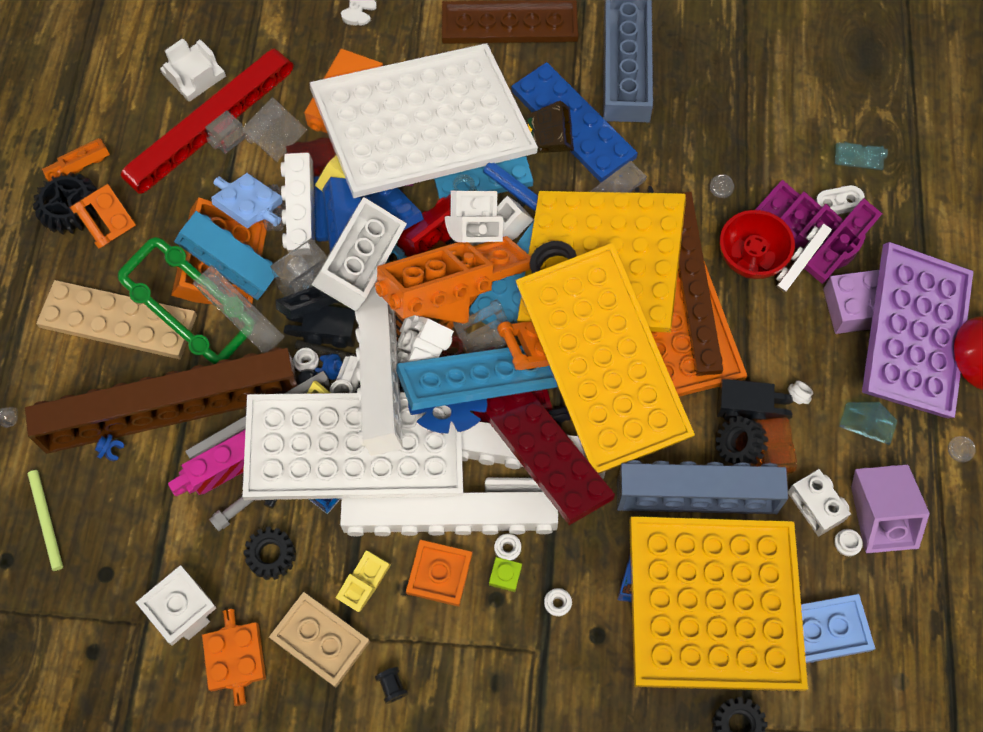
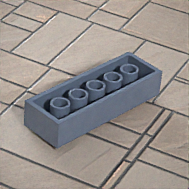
(627, 61)
(701, 487)

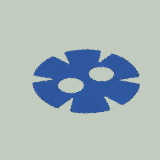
(460, 416)

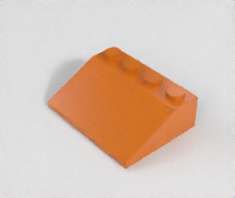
(253, 236)

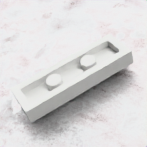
(802, 256)

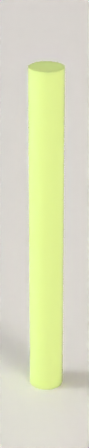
(45, 520)

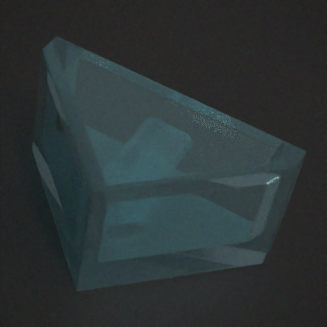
(869, 420)

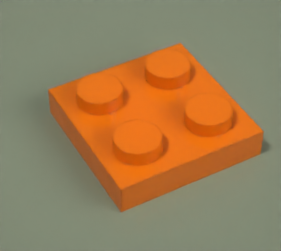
(439, 573)

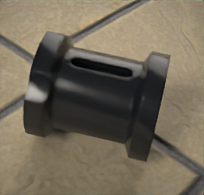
(391, 685)

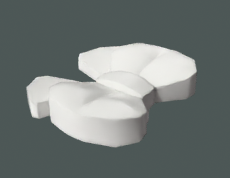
(354, 14)

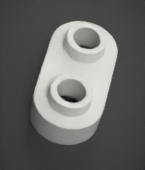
(837, 198)

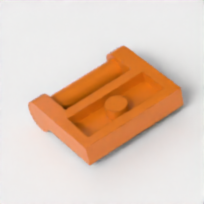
(109, 210)
(530, 343)

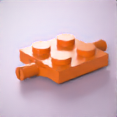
(233, 657)

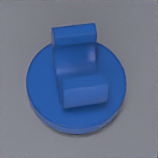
(331, 365)
(104, 447)

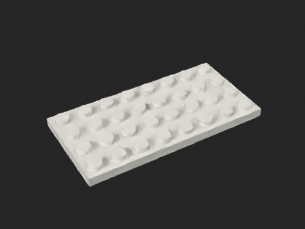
(313, 451)

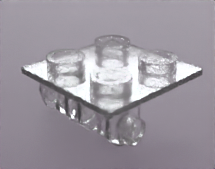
(273, 129)

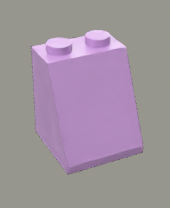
(889, 508)

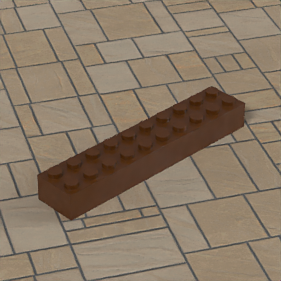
(158, 400)

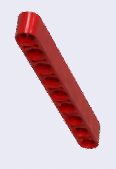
(191, 132)

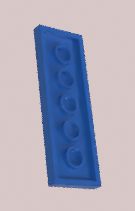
(593, 138)

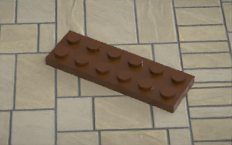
(509, 21)

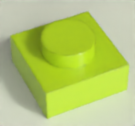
(505, 574)

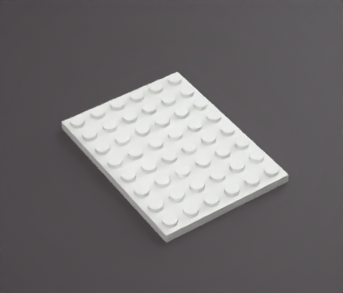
(421, 119)

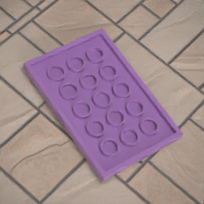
(915, 330)

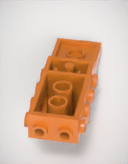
(445, 278)

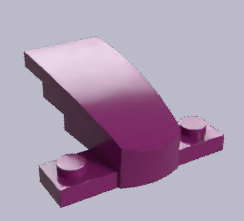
(804, 213)

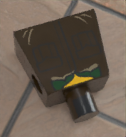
(552, 128)

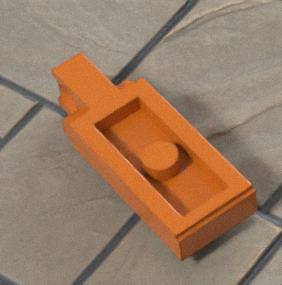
(77, 159)

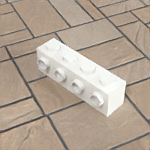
(299, 200)

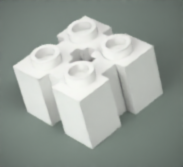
(422, 339)

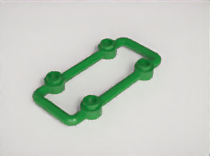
(140, 294)

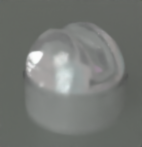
(8, 417)

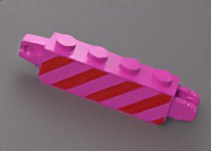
(211, 467)

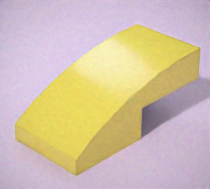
(363, 581)

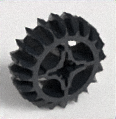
(51, 204)

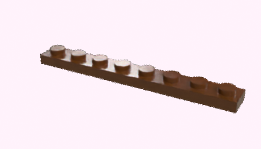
(697, 297)

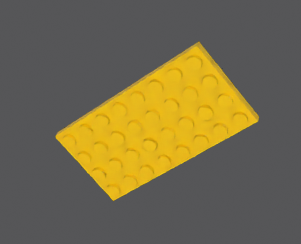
(604, 359)

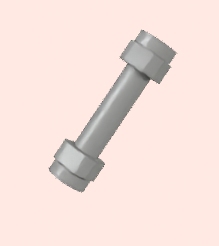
(220, 520)

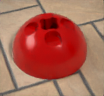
(756, 244)
(969, 351)

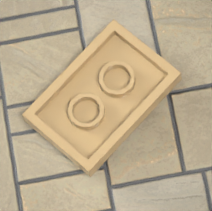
(319, 639)

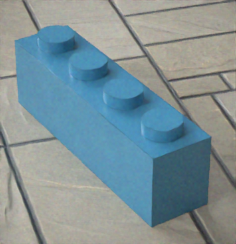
(226, 254)

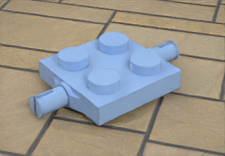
(247, 200)

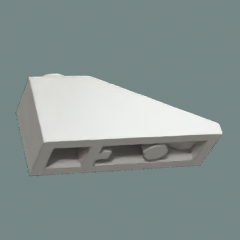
(514, 218)

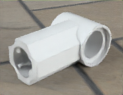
(347, 378)

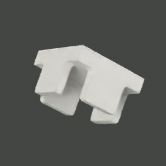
(191, 68)
(177, 606)

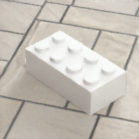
(360, 248)

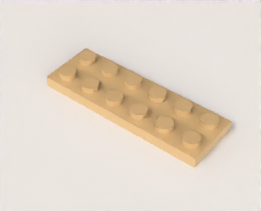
(112, 319)

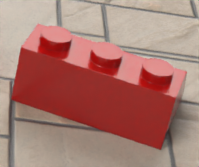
(428, 231)

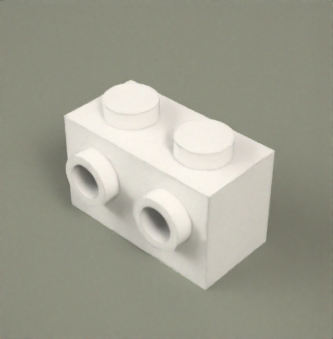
(819, 502)

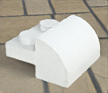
(474, 217)

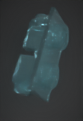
(860, 156)

